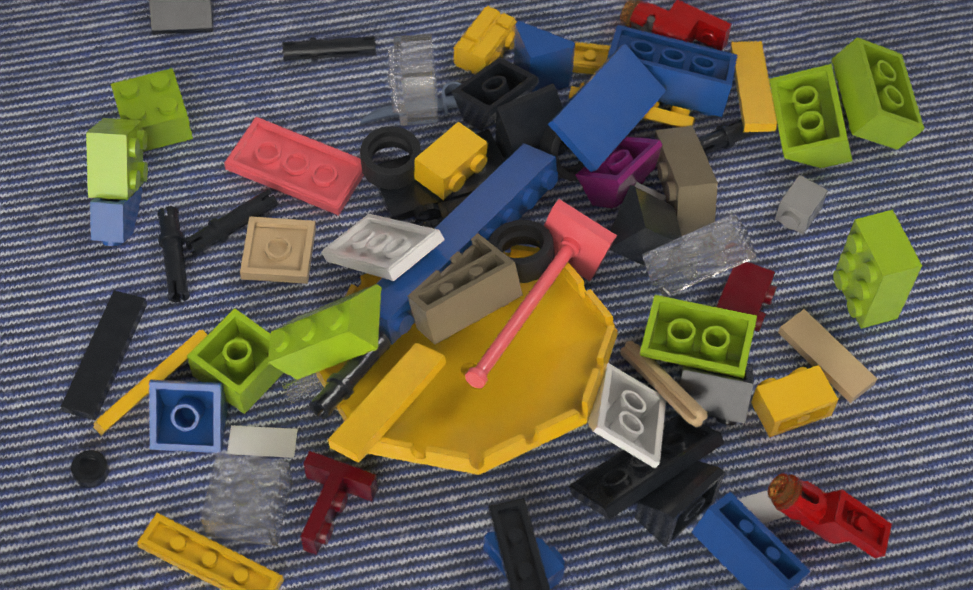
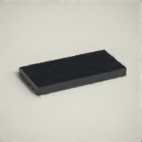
(402, 202)
(628, 479)

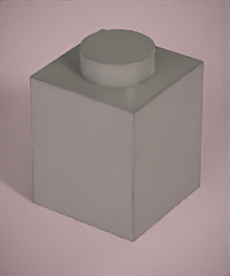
(801, 204)

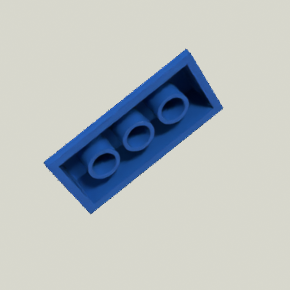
(690, 73)

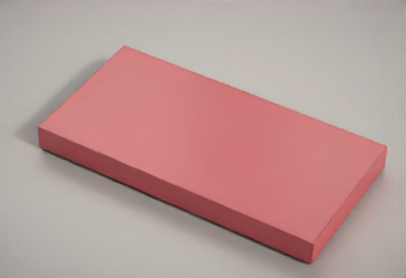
(296, 165)

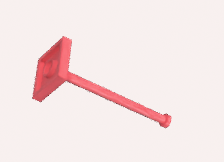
(575, 241)

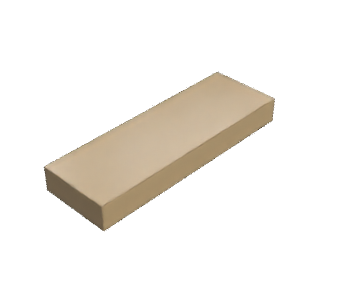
(822, 349)

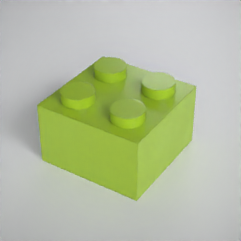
(158, 104)
(116, 158)
(237, 358)

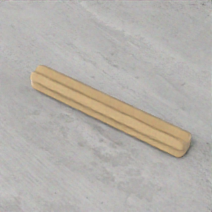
(664, 385)

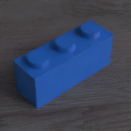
(748, 547)

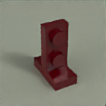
(338, 481)

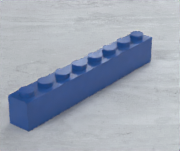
(498, 200)

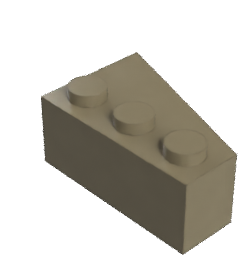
(687, 178)
(465, 291)

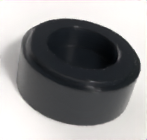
(90, 468)

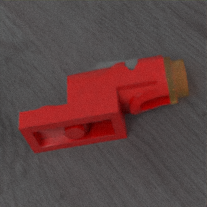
(679, 23)
(830, 515)

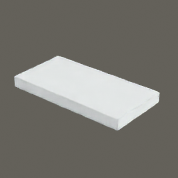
(382, 246)

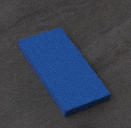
(607, 108)

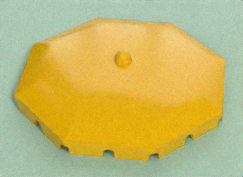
(531, 395)

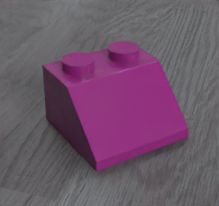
(623, 167)

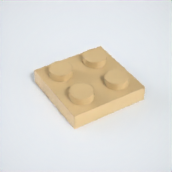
(278, 250)

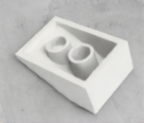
(629, 415)

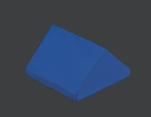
(544, 55)
(187, 416)

